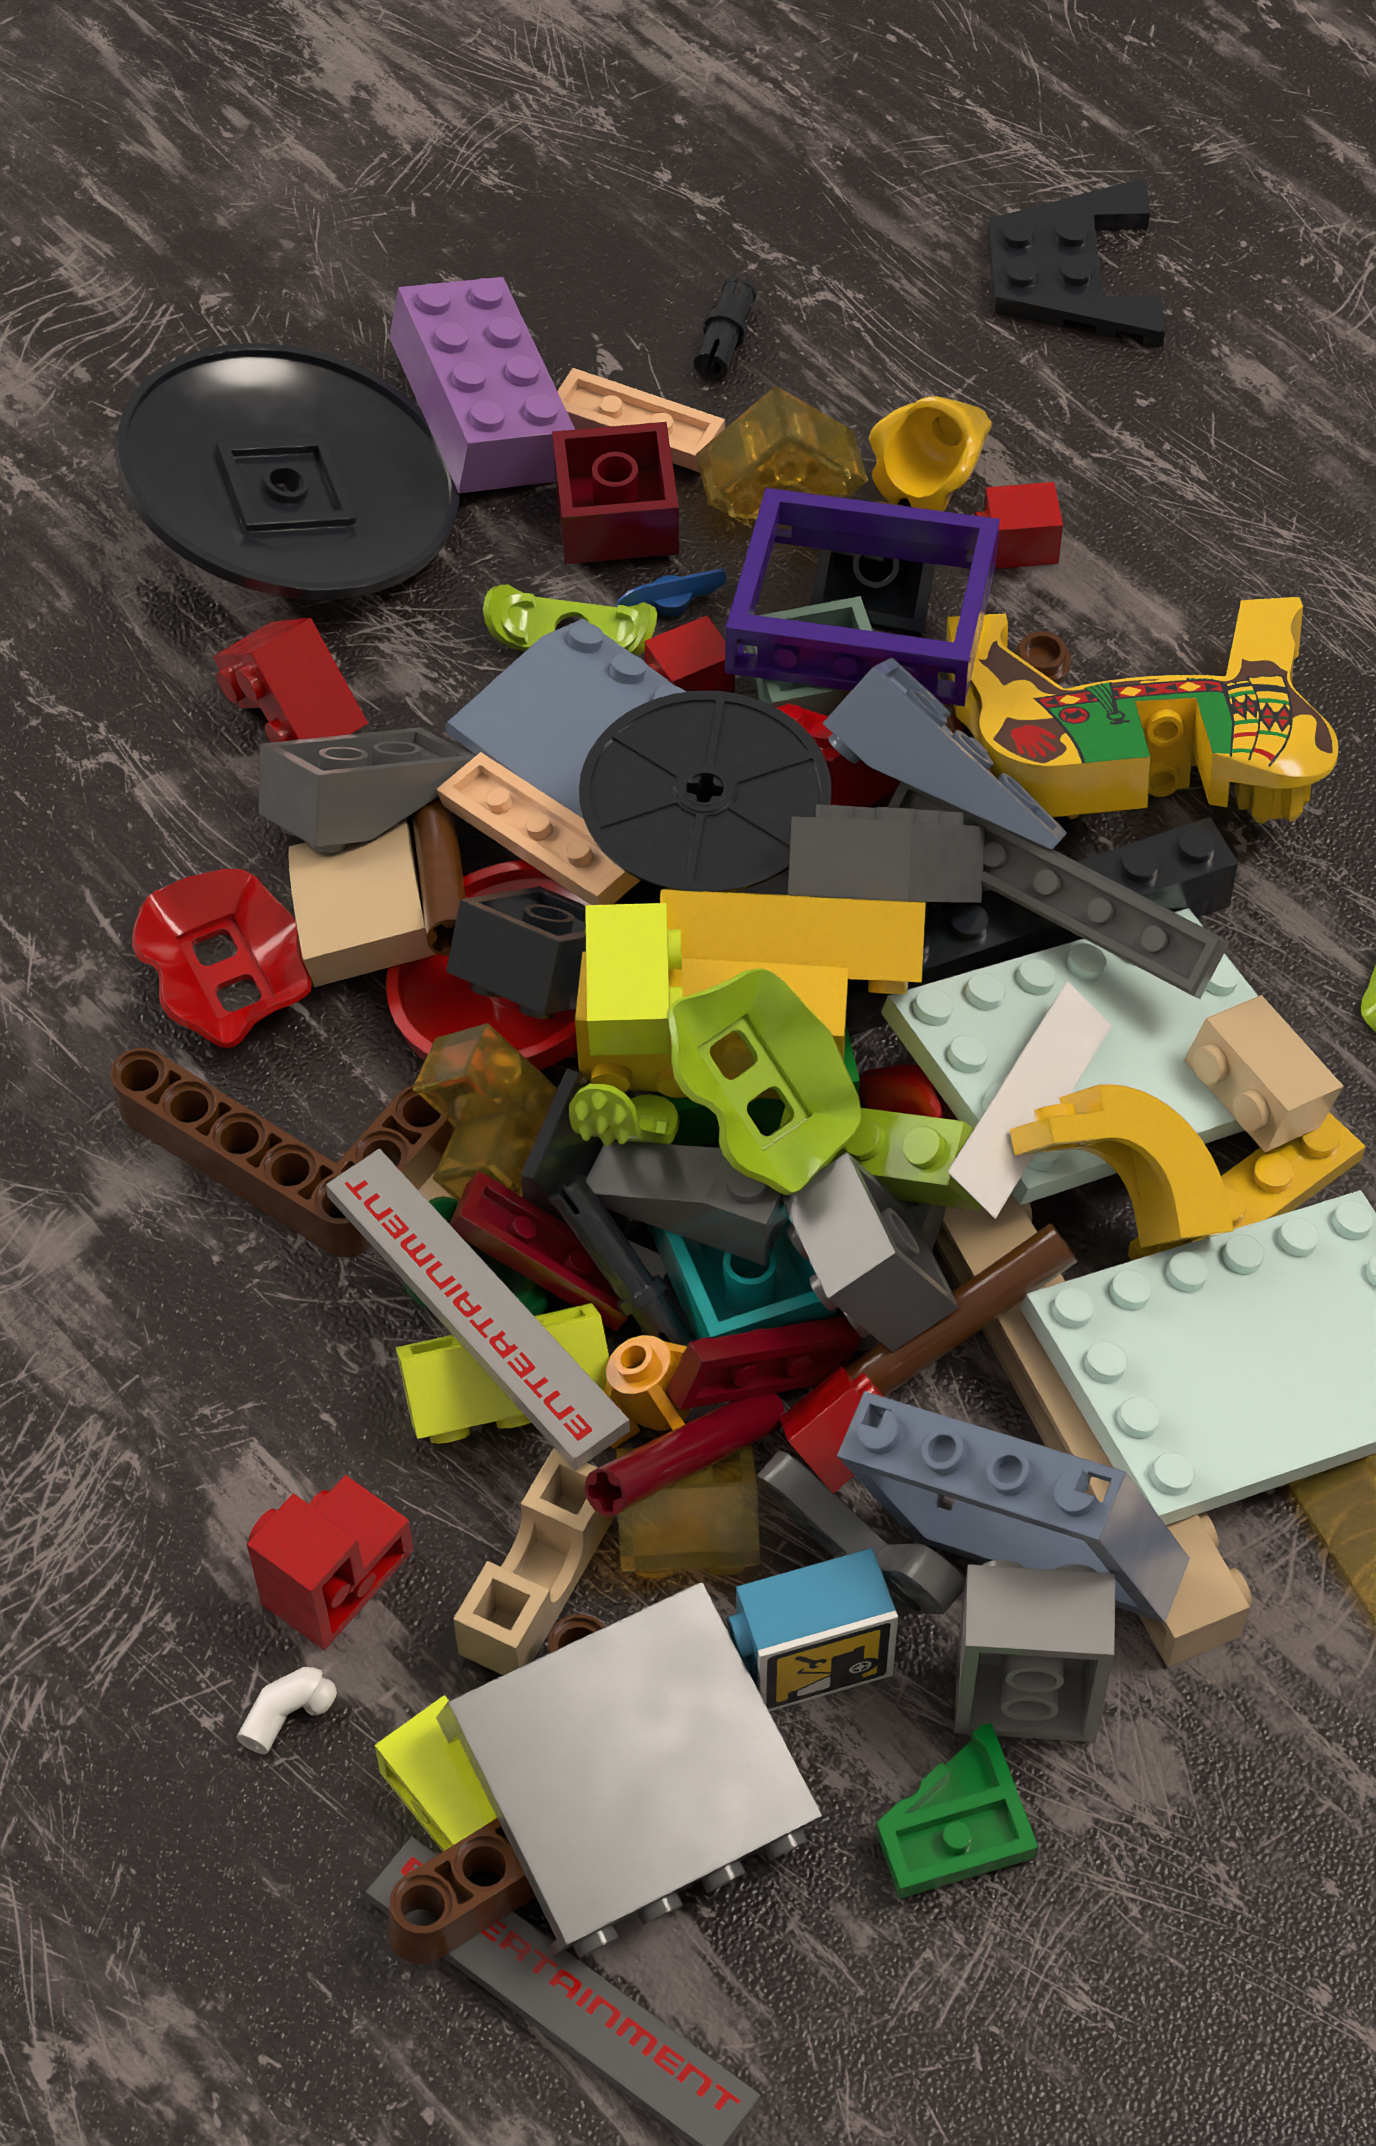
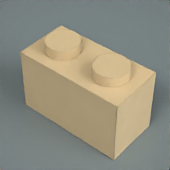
(1263, 1073)

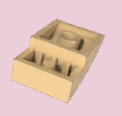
(358, 906)

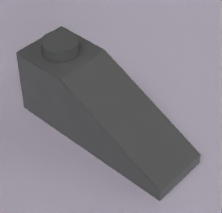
(691, 1195)

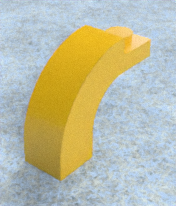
(1151, 1148)

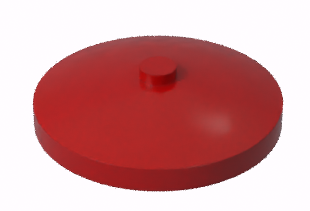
(435, 1003)

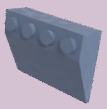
(555, 706)

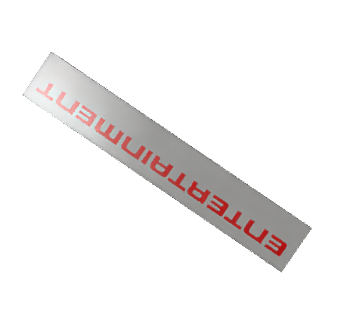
(478, 1309)

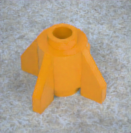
(638, 1384)

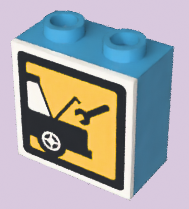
(816, 1629)

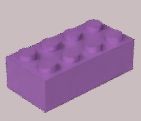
(479, 382)

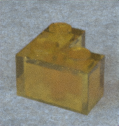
(778, 447)
(490, 1099)

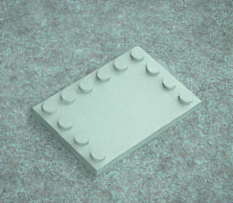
(979, 1022)
(1226, 1356)

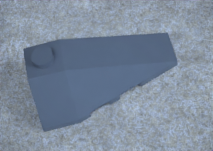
(903, 733)

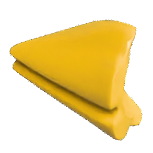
(927, 450)

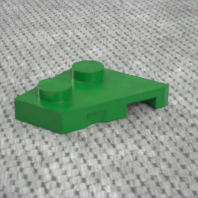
(958, 1821)

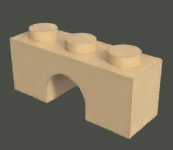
(519, 1601)

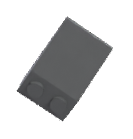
(353, 783)

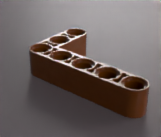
(274, 1154)
(442, 1881)

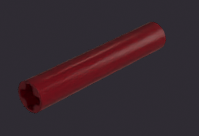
(682, 1453)

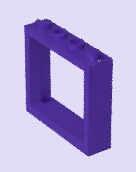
(843, 655)

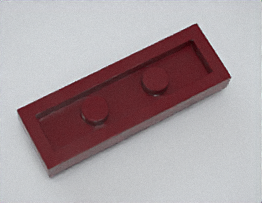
(533, 1245)
(762, 1362)

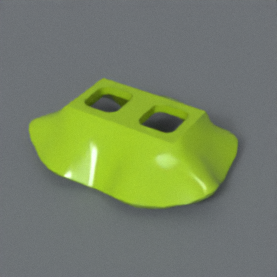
(790, 1054)

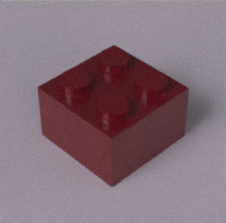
(616, 492)

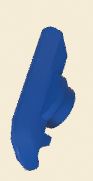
(674, 593)

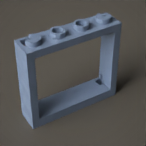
(1012, 1501)

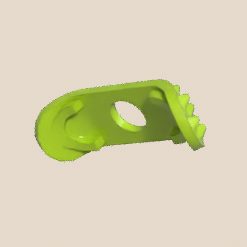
(523, 619)
(612, 1116)

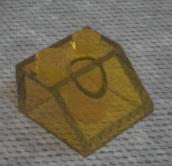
(695, 1523)

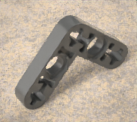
(914, 1574)

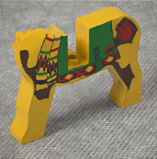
(1135, 736)

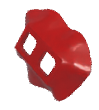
(265, 942)

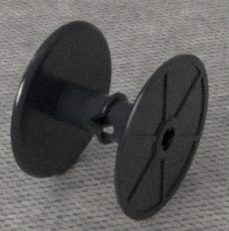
(701, 793)

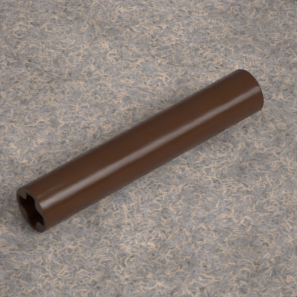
(438, 872)
(979, 1303)

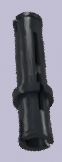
(637, 1289)

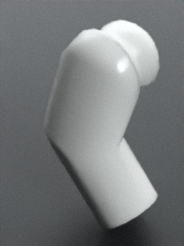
(280, 1698)

